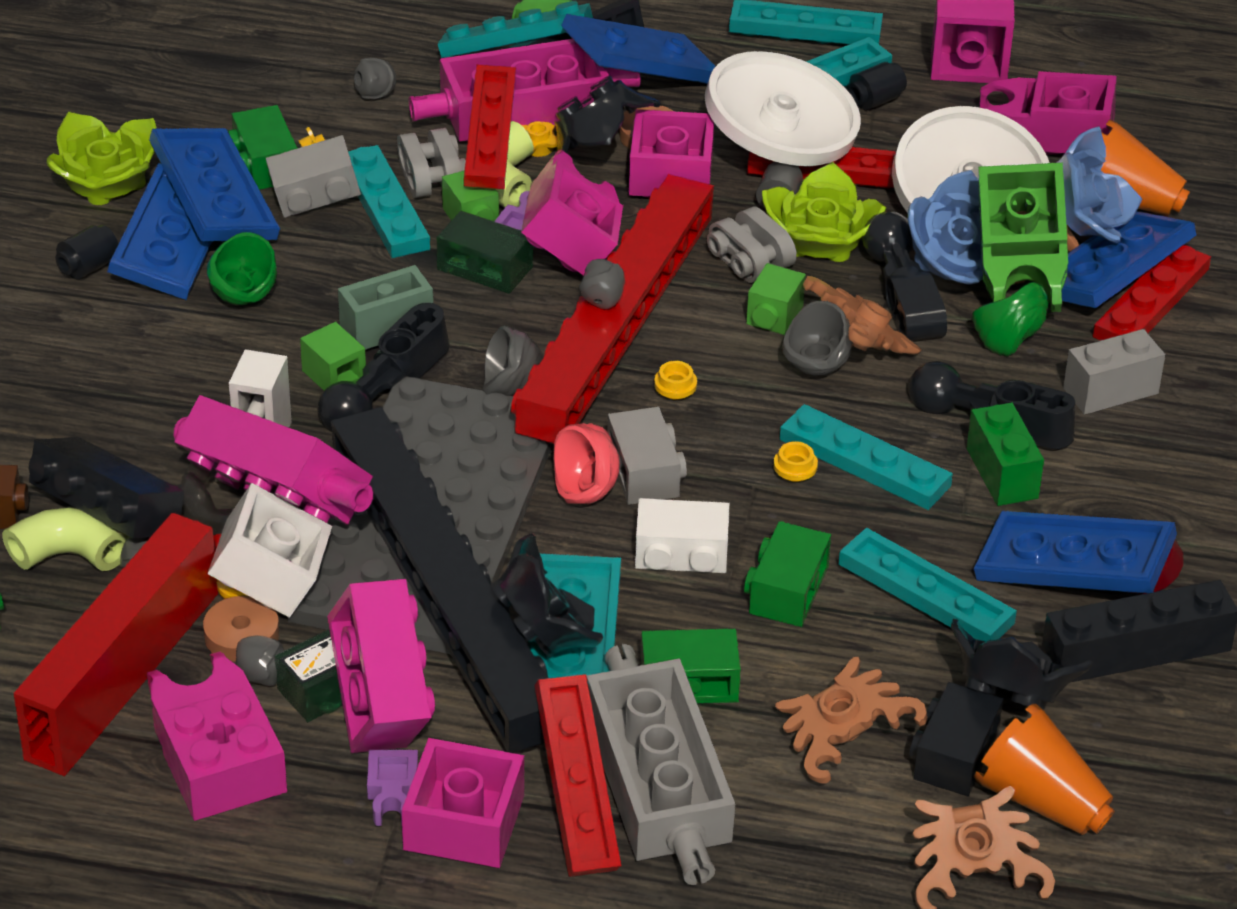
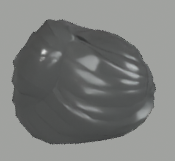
(818, 339)
(509, 361)

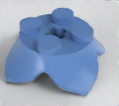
(1095, 199)
(948, 230)

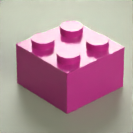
(972, 40)
(669, 145)
(463, 802)

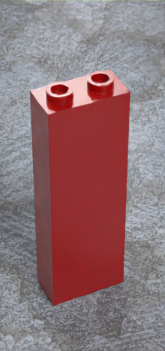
(115, 645)

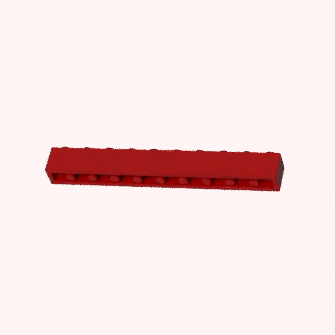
(597, 338)

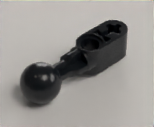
(908, 291)
(404, 351)
(1044, 410)

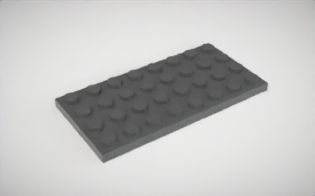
(478, 471)

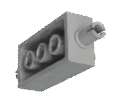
(661, 762)

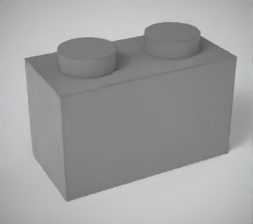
(313, 176)
(1114, 371)
(647, 455)

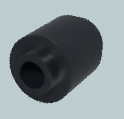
(877, 85)
(86, 251)

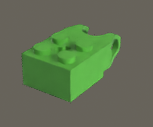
(1027, 244)

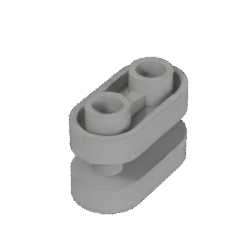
(413, 158)
(751, 243)

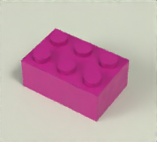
(380, 665)

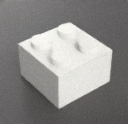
(270, 550)

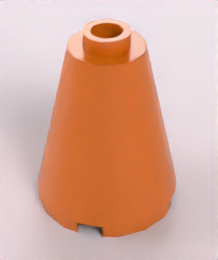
(1144, 171)
(1046, 774)

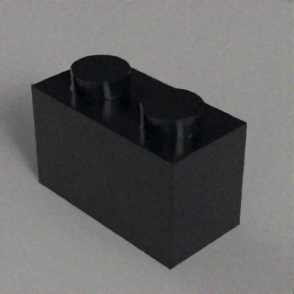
(956, 738)

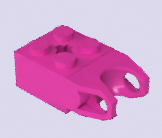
(1056, 105)
(571, 214)
(217, 740)

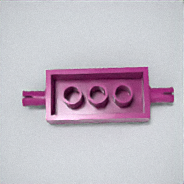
(544, 80)
(274, 458)

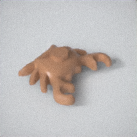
(866, 318)
(843, 714)
(974, 842)

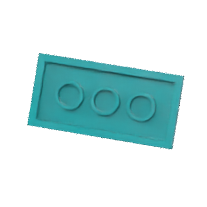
(597, 584)

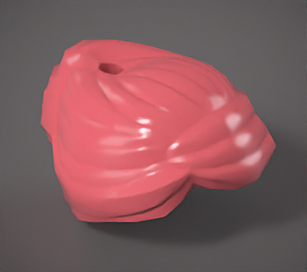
(585, 463)

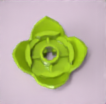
(101, 161)
(823, 214)

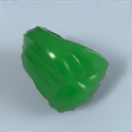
(242, 269)
(1011, 320)

